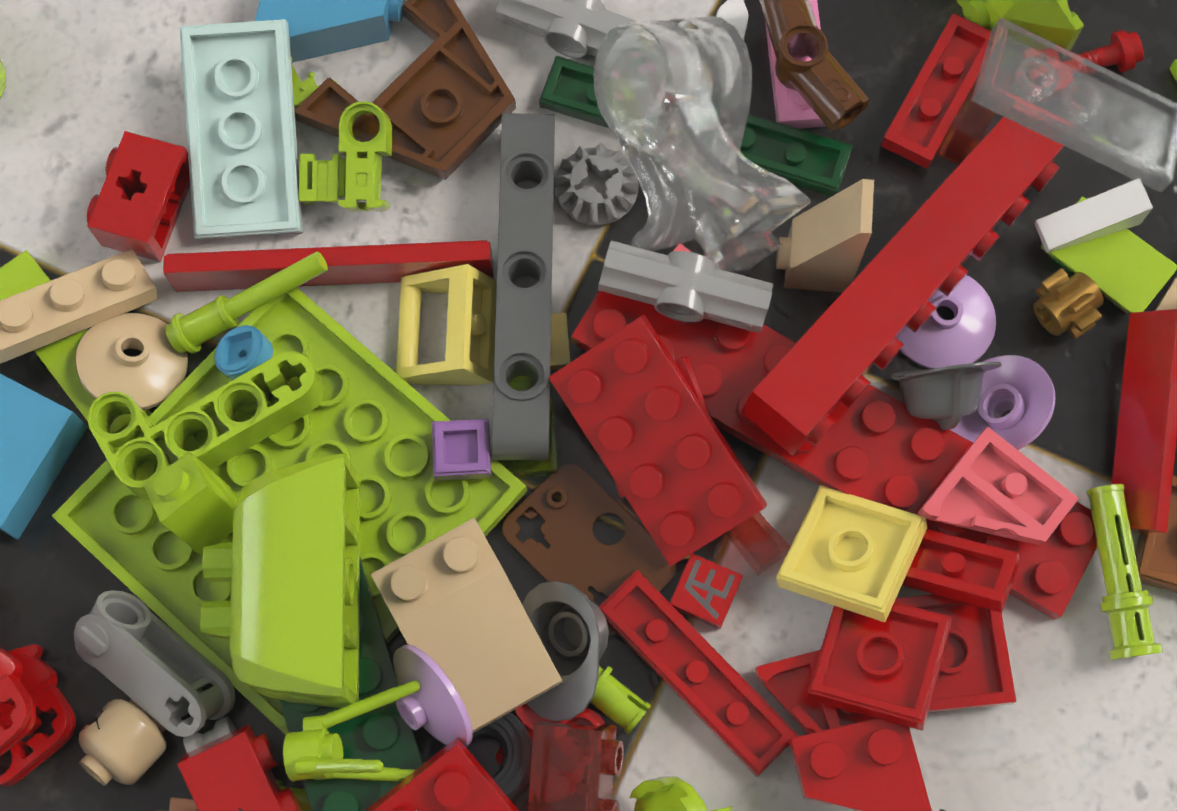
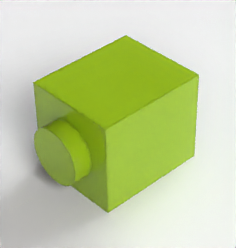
(193, 502)

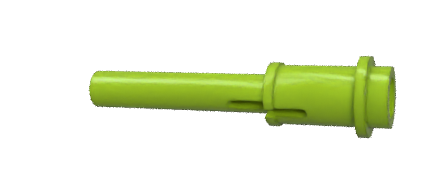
(208, 321)

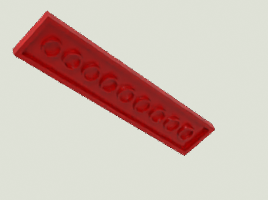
(869, 451)

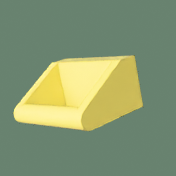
(469, 327)

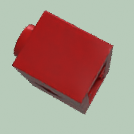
(140, 196)

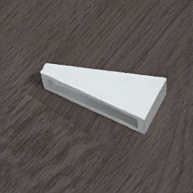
(1095, 217)

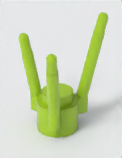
(320, 754)

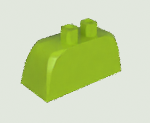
(292, 583)

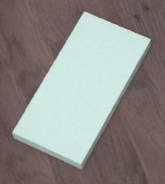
(241, 129)

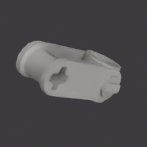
(152, 663)

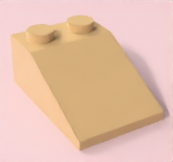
(470, 621)

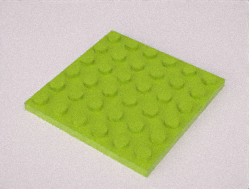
(363, 413)

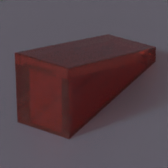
(966, 130)
(758, 543)

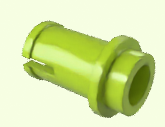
(618, 701)

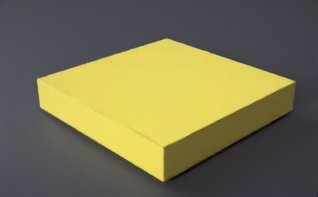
(852, 553)

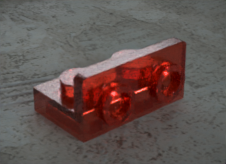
(574, 767)

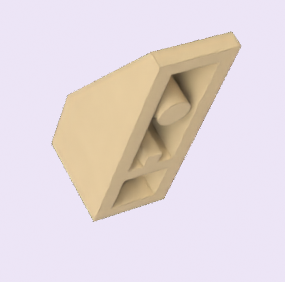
(828, 241)

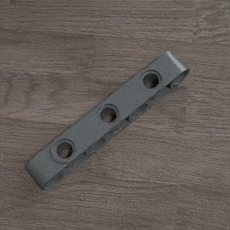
(524, 314)

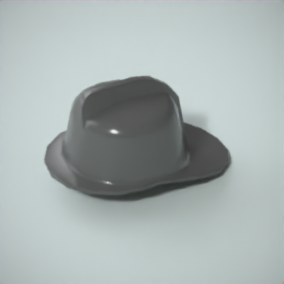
(944, 392)
(575, 639)

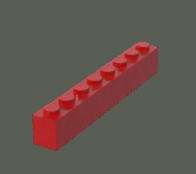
(898, 285)

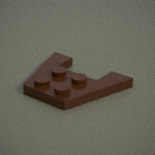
(437, 105)

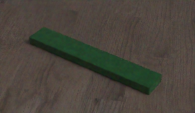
(780, 149)

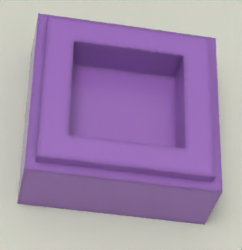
(461, 449)

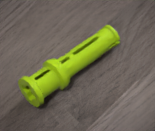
(1125, 600)

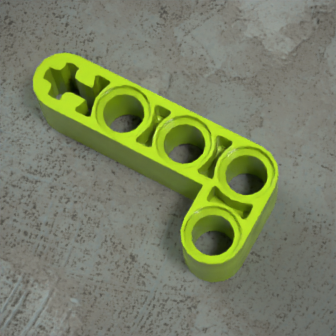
(211, 414)

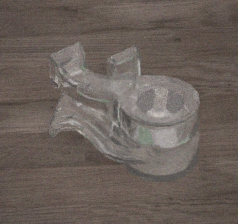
(680, 114)

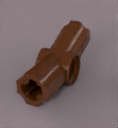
(820, 80)

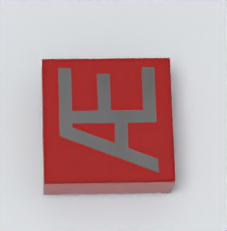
(706, 591)

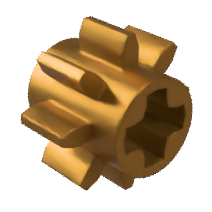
(1068, 303)

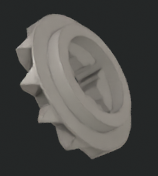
(587, 204)

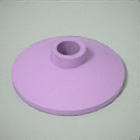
(955, 340)
(1016, 386)
(437, 701)

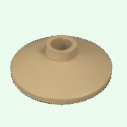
(144, 378)

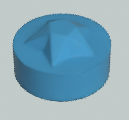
(242, 351)

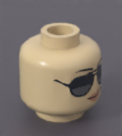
(121, 743)

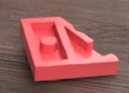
(999, 493)

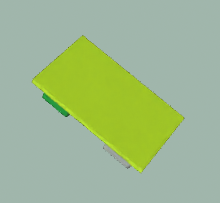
(1121, 266)

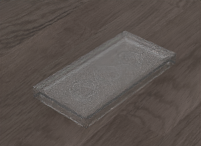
(1078, 104)

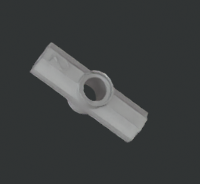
(566, 25)
(685, 286)

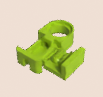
(357, 175)

